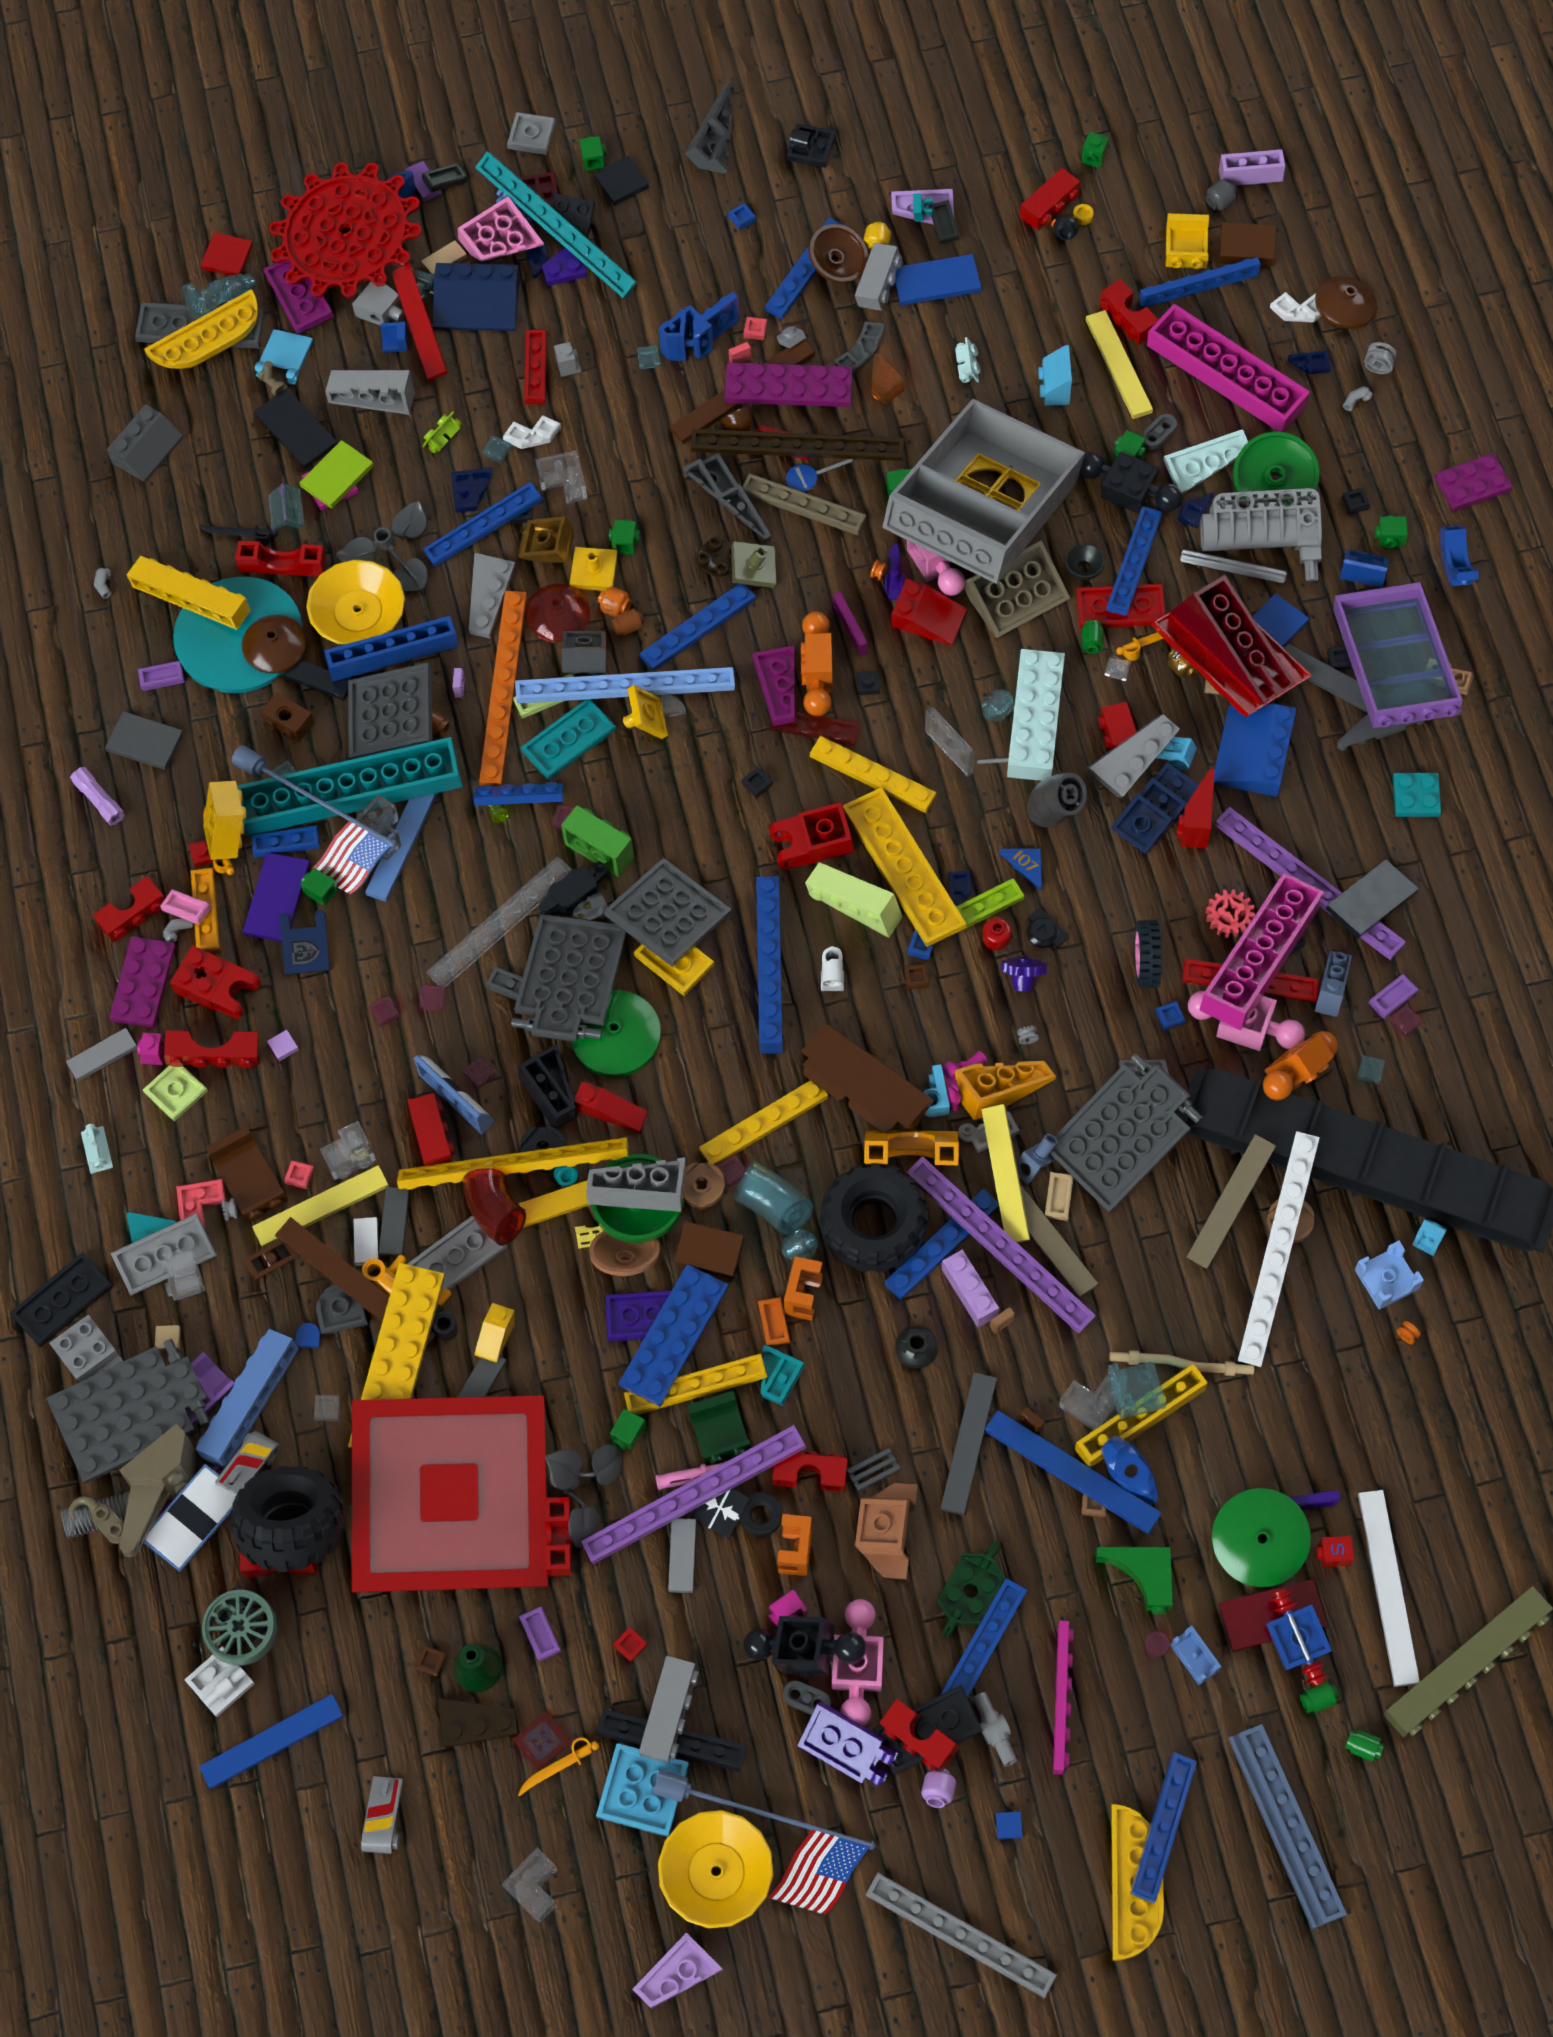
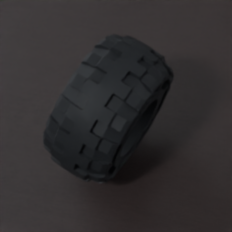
(879, 1186)
(288, 1518)

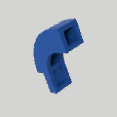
(1455, 556)

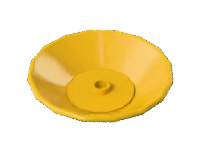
(354, 587)
(710, 1842)

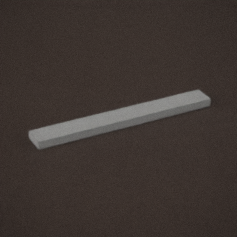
(961, 1935)

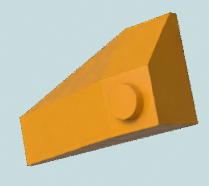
(999, 1084)

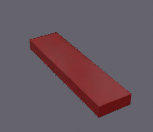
(535, 367)

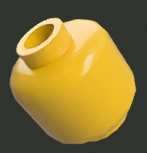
(876, 233)

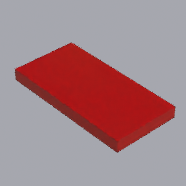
(1145, 608)

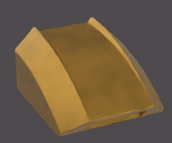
(547, 540)

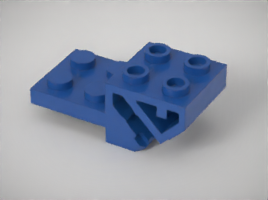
(704, 328)

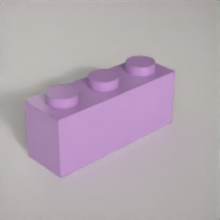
(1252, 167)
(970, 1288)

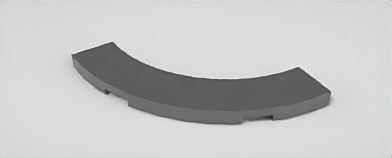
(864, 348)

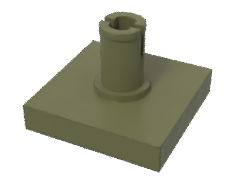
(753, 564)

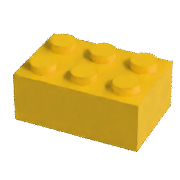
(224, 820)

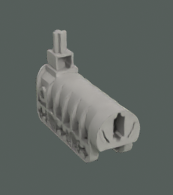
(1266, 524)

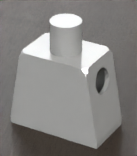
(378, 305)

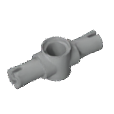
(995, 1729)

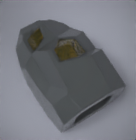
(591, 909)

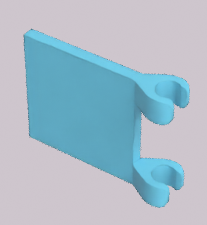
(286, 352)

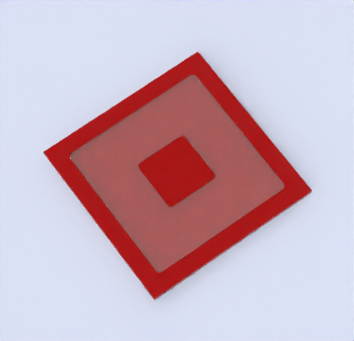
(448, 1494)

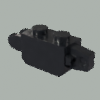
(573, 889)

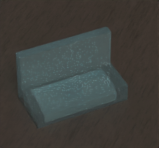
(285, 507)

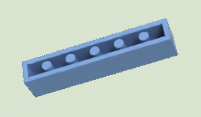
(247, 1398)

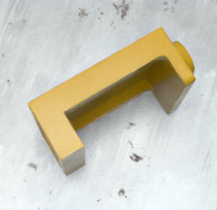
(1187, 241)

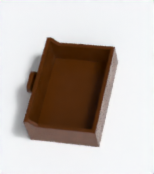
(1247, 242)
(709, 1249)

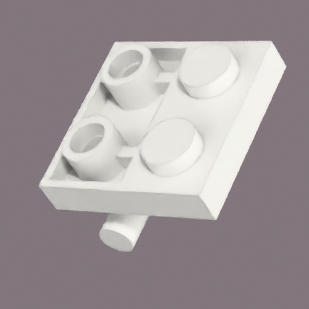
(219, 1684)

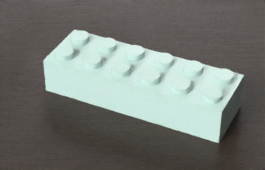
(1035, 715)

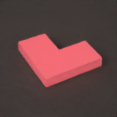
(198, 1195)

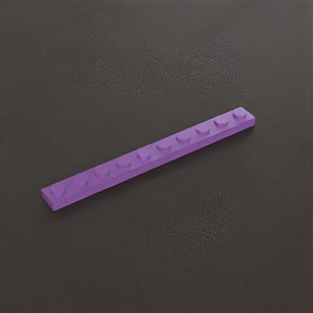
(1284, 862)
(1001, 1245)
(693, 1494)

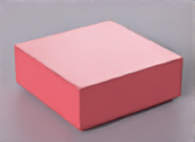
(755, 328)
(740, 353)
(299, 1174)

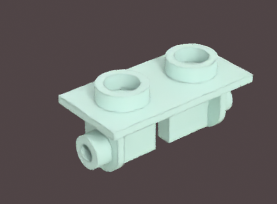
(967, 353)
(96, 1148)

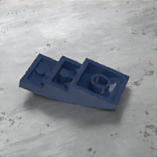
(1155, 808)

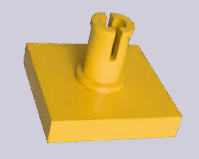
(593, 568)
(646, 712)

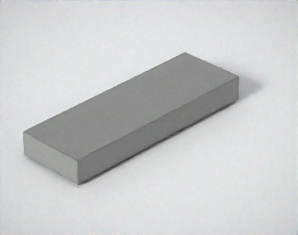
(101, 1054)
(682, 1556)

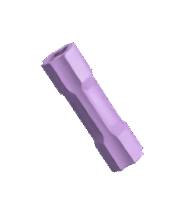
(100, 799)

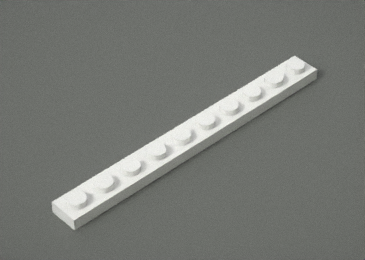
(1278, 1249)

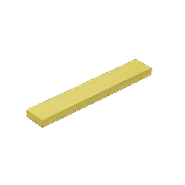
(1119, 364)
(1005, 1173)
(323, 1204)

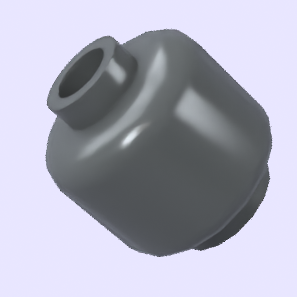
(1221, 195)

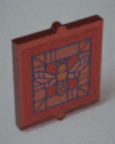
(541, 1741)

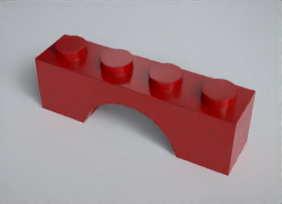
(256, 558)
(238, 1051)

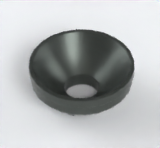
(1086, 554)
(916, 1357)

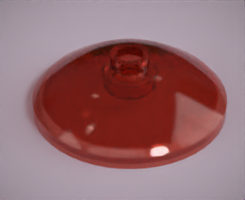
(550, 621)

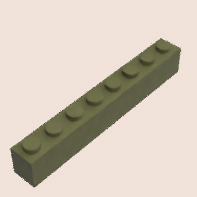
(1467, 1662)

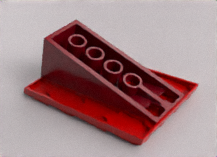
(1230, 648)

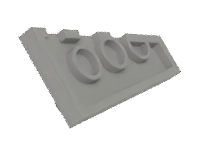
(489, 585)

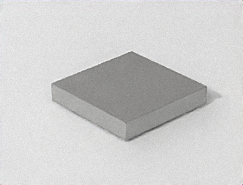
(531, 133)

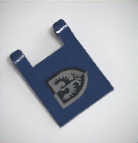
(305, 948)

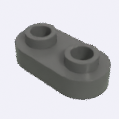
(1158, 433)
(807, 1698)

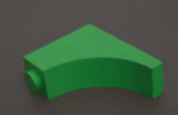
(1148, 1568)

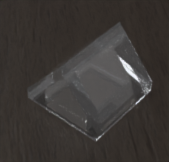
(1118, 667)

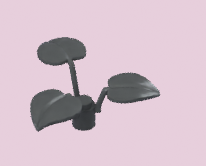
(409, 523)
(564, 1474)

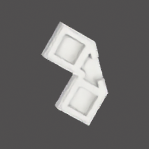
(1290, 310)
(523, 437)

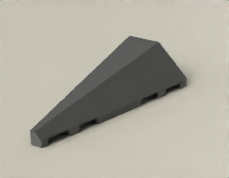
(710, 142)
(719, 482)
(1363, 730)

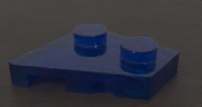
(470, 488)

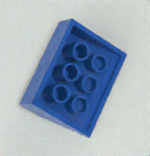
(1254, 749)

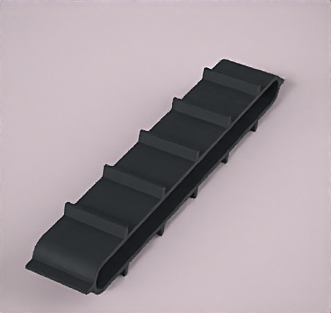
(1377, 1161)

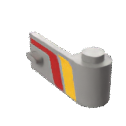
(248, 1461)
(381, 1814)

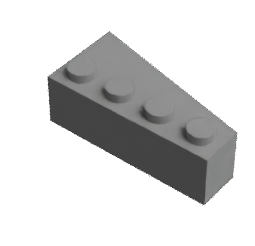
(372, 389)
(1129, 759)
(640, 1186)
(668, 1710)

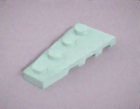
(1203, 460)

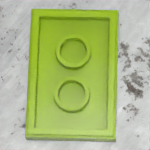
(336, 474)

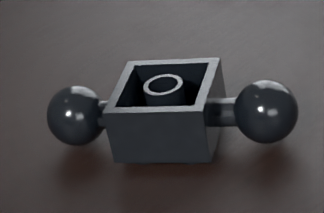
(1130, 482)
(804, 1645)

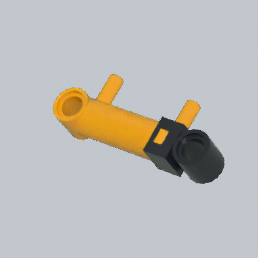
(385, 1280)

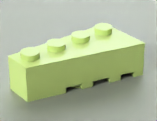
(855, 898)

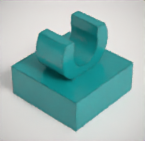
(919, 207)

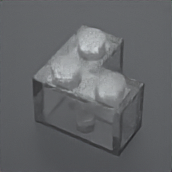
(563, 471)
(381, 817)
(348, 1152)
(183, 1273)
(1089, 1407)
(526, 1885)

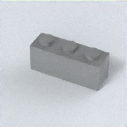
(878, 276)

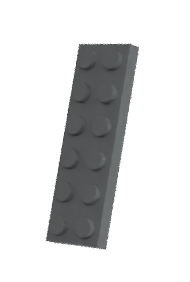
(161, 320)

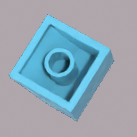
(1056, 377)

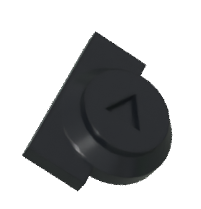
(1044, 931)

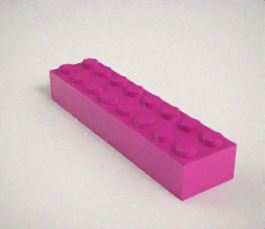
(1228, 368)
(1261, 951)

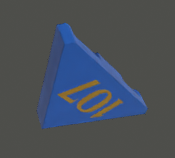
(1026, 862)

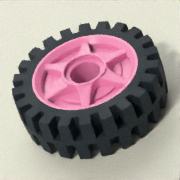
(1148, 953)

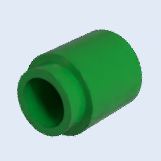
(1092, 637)
(1319, 1697)
(1364, 1745)

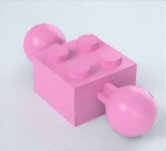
(932, 566)
(1287, 1033)
(865, 1674)

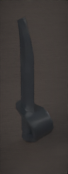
(263, 536)

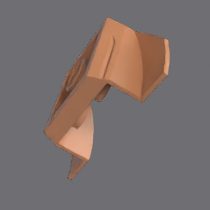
(884, 1527)

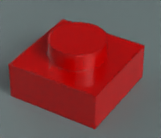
(200, 853)
(630, 1644)

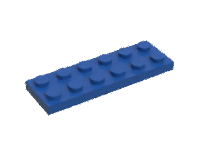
(673, 1335)

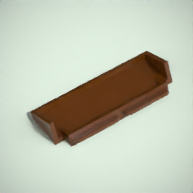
(871, 1086)

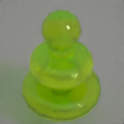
(498, 813)

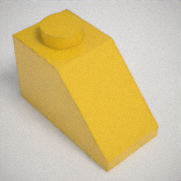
(495, 1332)

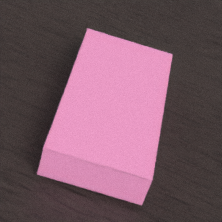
(185, 907)

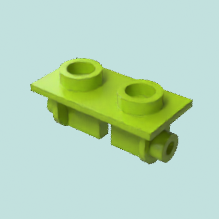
(447, 426)

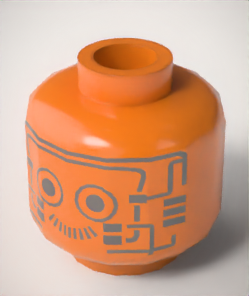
(614, 601)

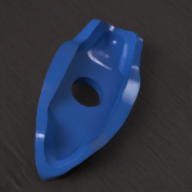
(1118, 1456)

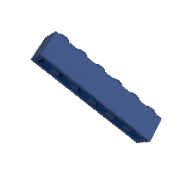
(391, 648)

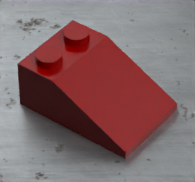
(927, 613)
(1195, 824)

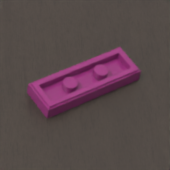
(850, 623)

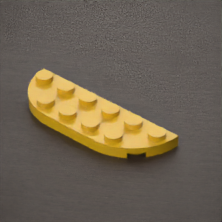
(207, 334)
(1133, 1919)

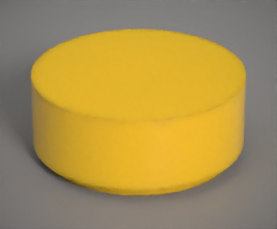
(1083, 214)

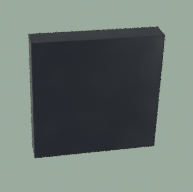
(621, 180)

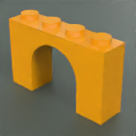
(939, 1145)

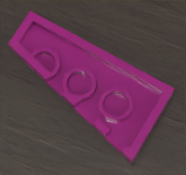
(776, 679)

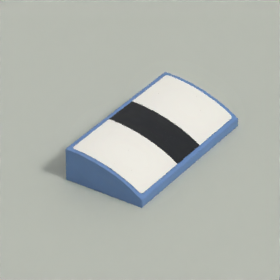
(453, 1094)
(190, 1519)

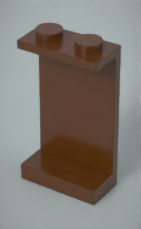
(246, 1174)

